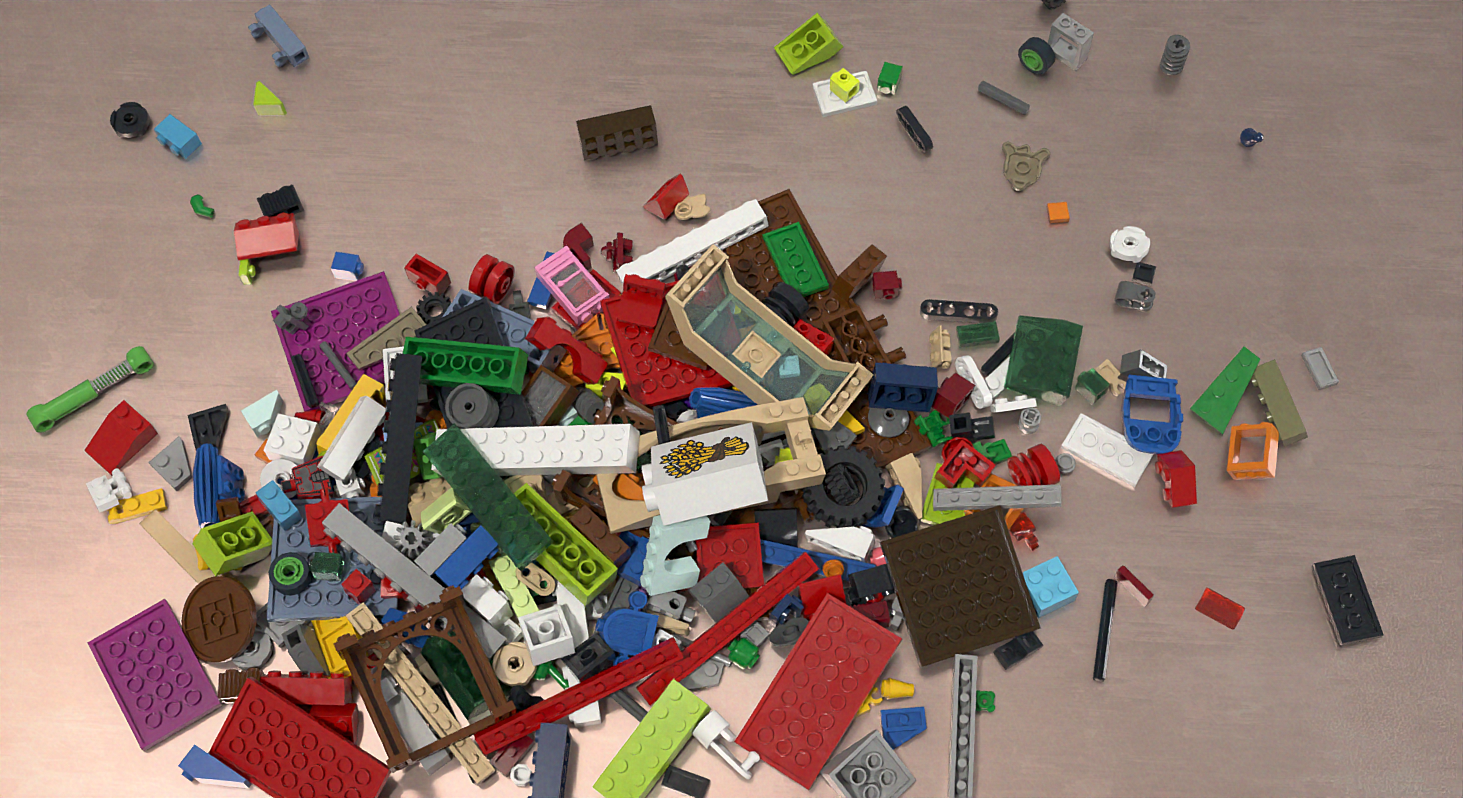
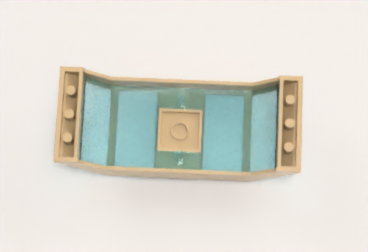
(757, 346)

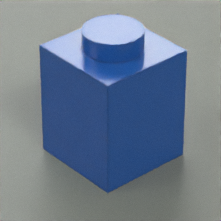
(347, 266)

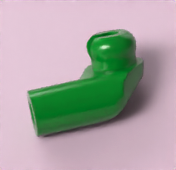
(198, 207)

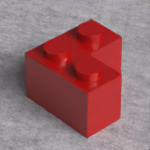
(967, 462)
(1179, 478)

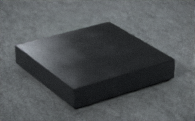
(778, 525)

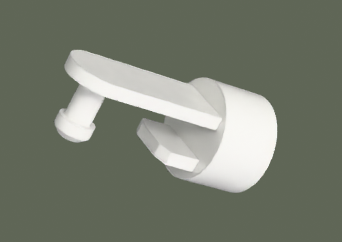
(711, 729)

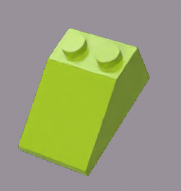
(808, 45)

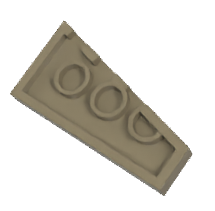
(390, 336)

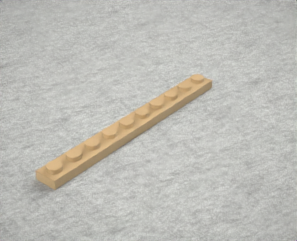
(424, 698)

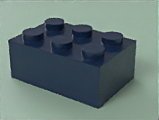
(902, 387)

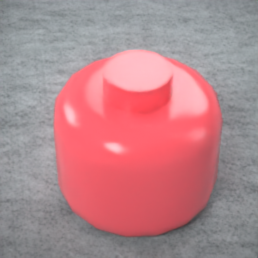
(877, 557)

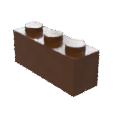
(859, 272)
(599, 536)

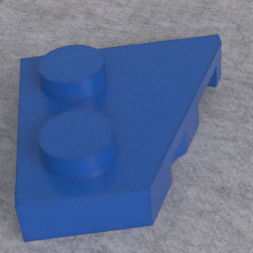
(902, 724)

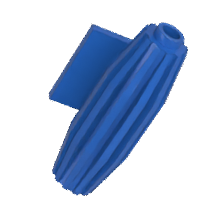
(717, 400)
(214, 480)

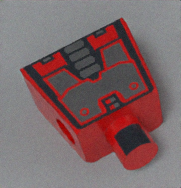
(308, 480)

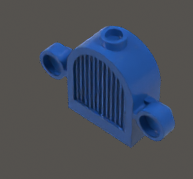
(627, 628)

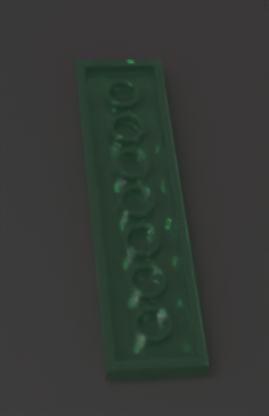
(488, 497)

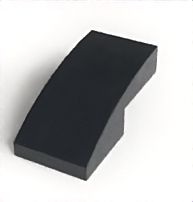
(1018, 649)

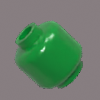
(743, 653)

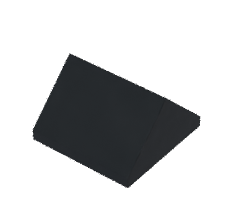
(589, 658)

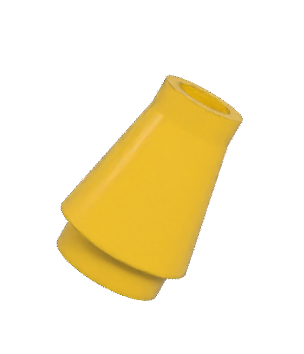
(894, 688)

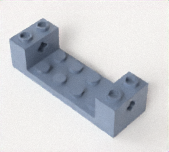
(513, 331)

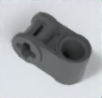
(1132, 296)

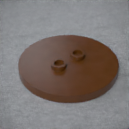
(219, 619)

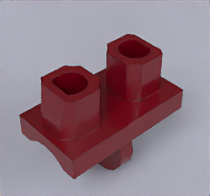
(616, 251)

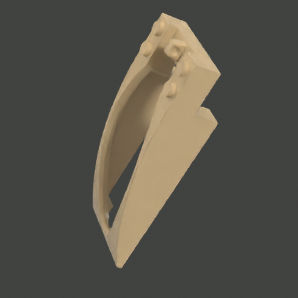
(787, 415)

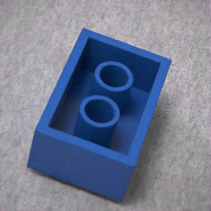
(467, 558)

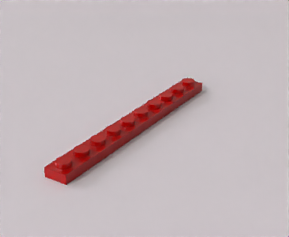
(729, 626)
(578, 696)

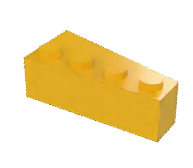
(365, 387)

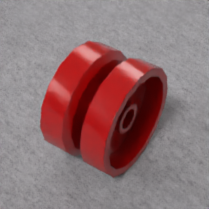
(491, 278)

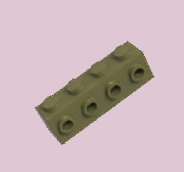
(1279, 403)

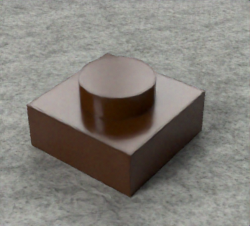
(228, 508)

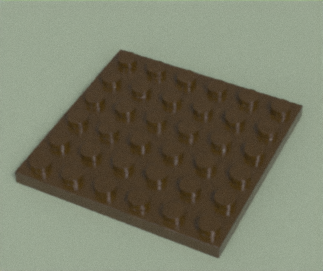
(959, 585)

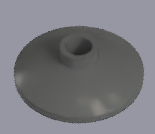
(888, 426)
(788, 632)

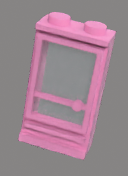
(571, 285)

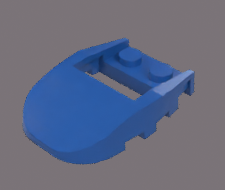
(1147, 435)

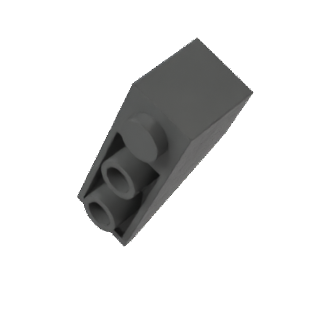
(305, 649)

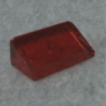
(1220, 608)

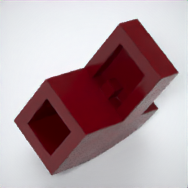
(578, 241)

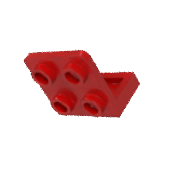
(640, 301)

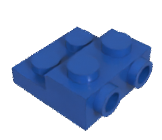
(633, 567)

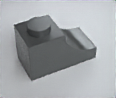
(1142, 364)

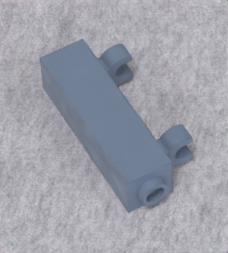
(281, 35)

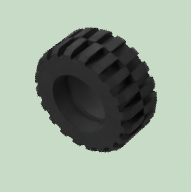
(872, 485)

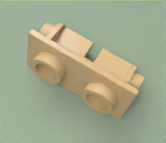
(939, 340)

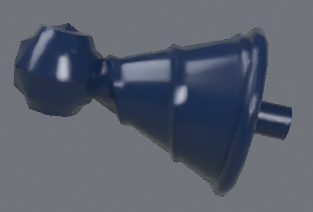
(1250, 137)

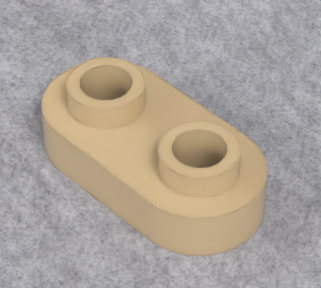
(534, 578)

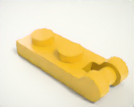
(138, 506)

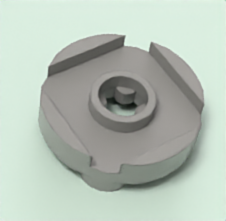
(261, 653)

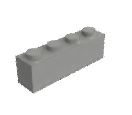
(415, 730)

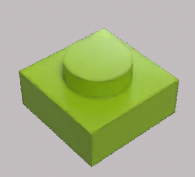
(246, 271)

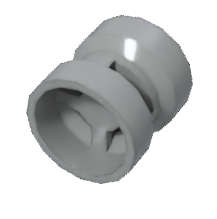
(1027, 424)

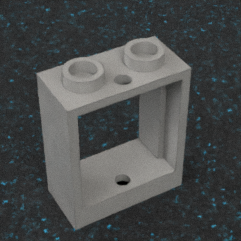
(1065, 51)
(441, 548)

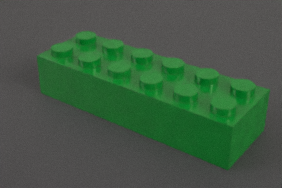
(458, 363)

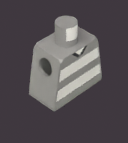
(663, 602)

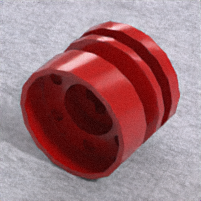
(1034, 468)

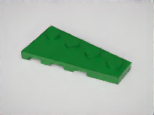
(1223, 395)

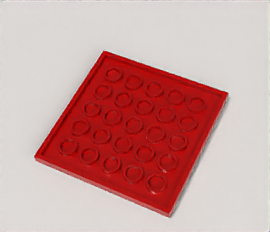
(647, 375)

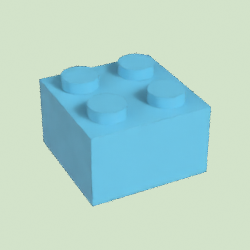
(1049, 586)

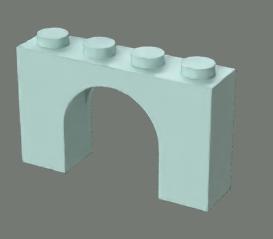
(671, 575)

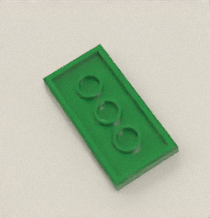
(795, 259)

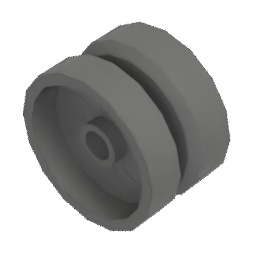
(471, 407)

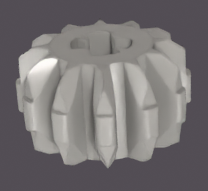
(406, 543)

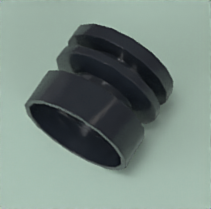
(786, 303)

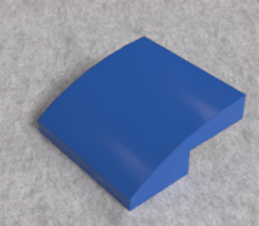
(887, 507)

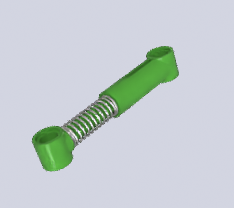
(44, 416)

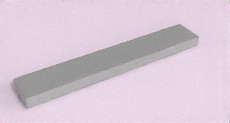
(989, 497)

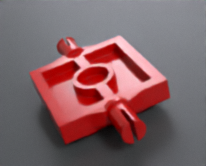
(316, 514)

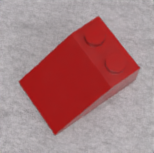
(120, 437)

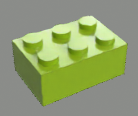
(233, 543)

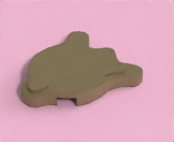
(1023, 166)

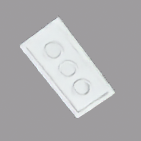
(1106, 450)

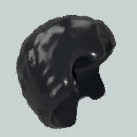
(902, 522)

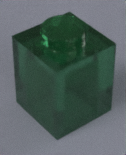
(1091, 385)
(327, 566)

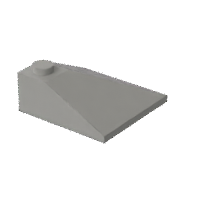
(868, 770)

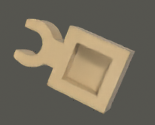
(1110, 374)

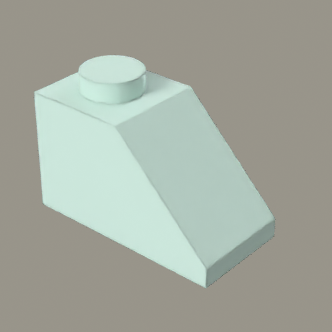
(263, 413)

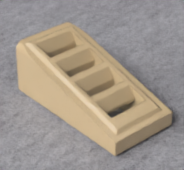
(670, 624)

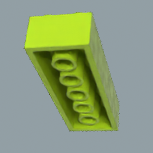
(571, 556)
(653, 744)

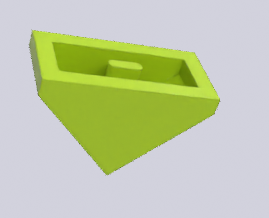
(266, 102)

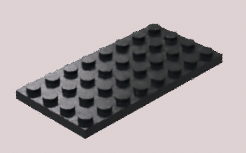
(476, 325)

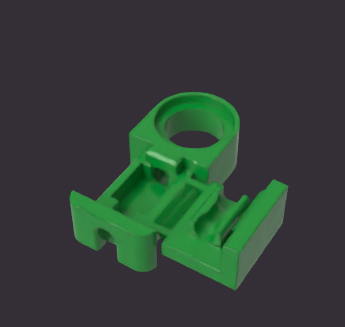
(934, 426)

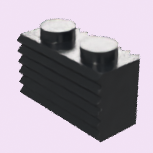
(281, 201)

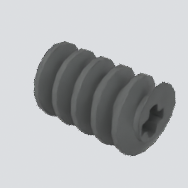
(1175, 54)
(587, 404)

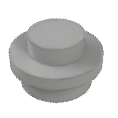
(1065, 463)

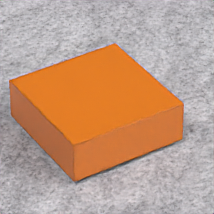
(1058, 212)

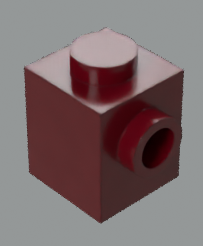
(886, 285)

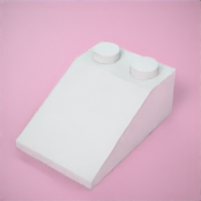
(847, 541)

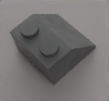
(719, 592)

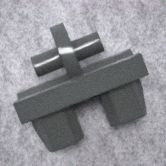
(290, 318)

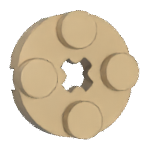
(504, 671)

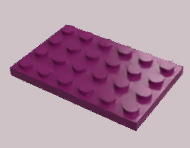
(154, 674)

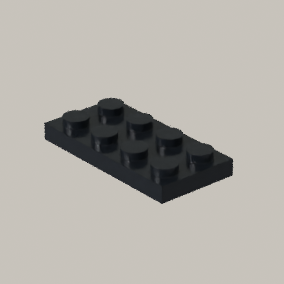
(1347, 600)

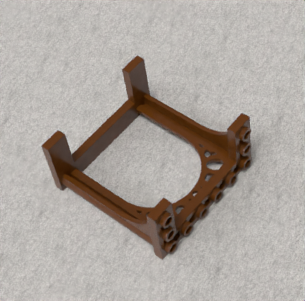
(615, 404)
(355, 657)

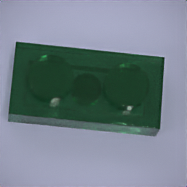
(977, 334)

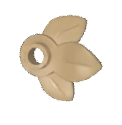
(692, 207)

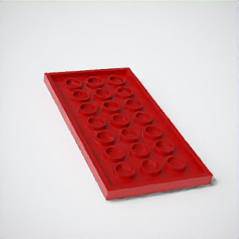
(818, 691)
(293, 751)

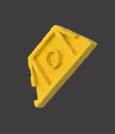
(327, 634)

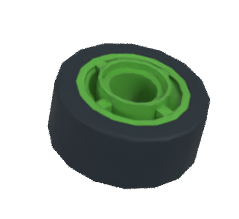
(1036, 55)
(298, 581)

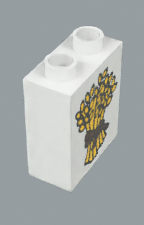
(704, 474)

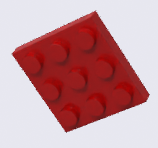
(735, 547)

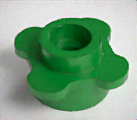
(989, 697)

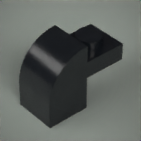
(972, 429)

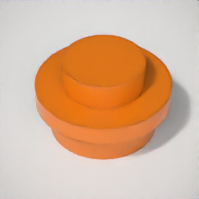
(833, 568)

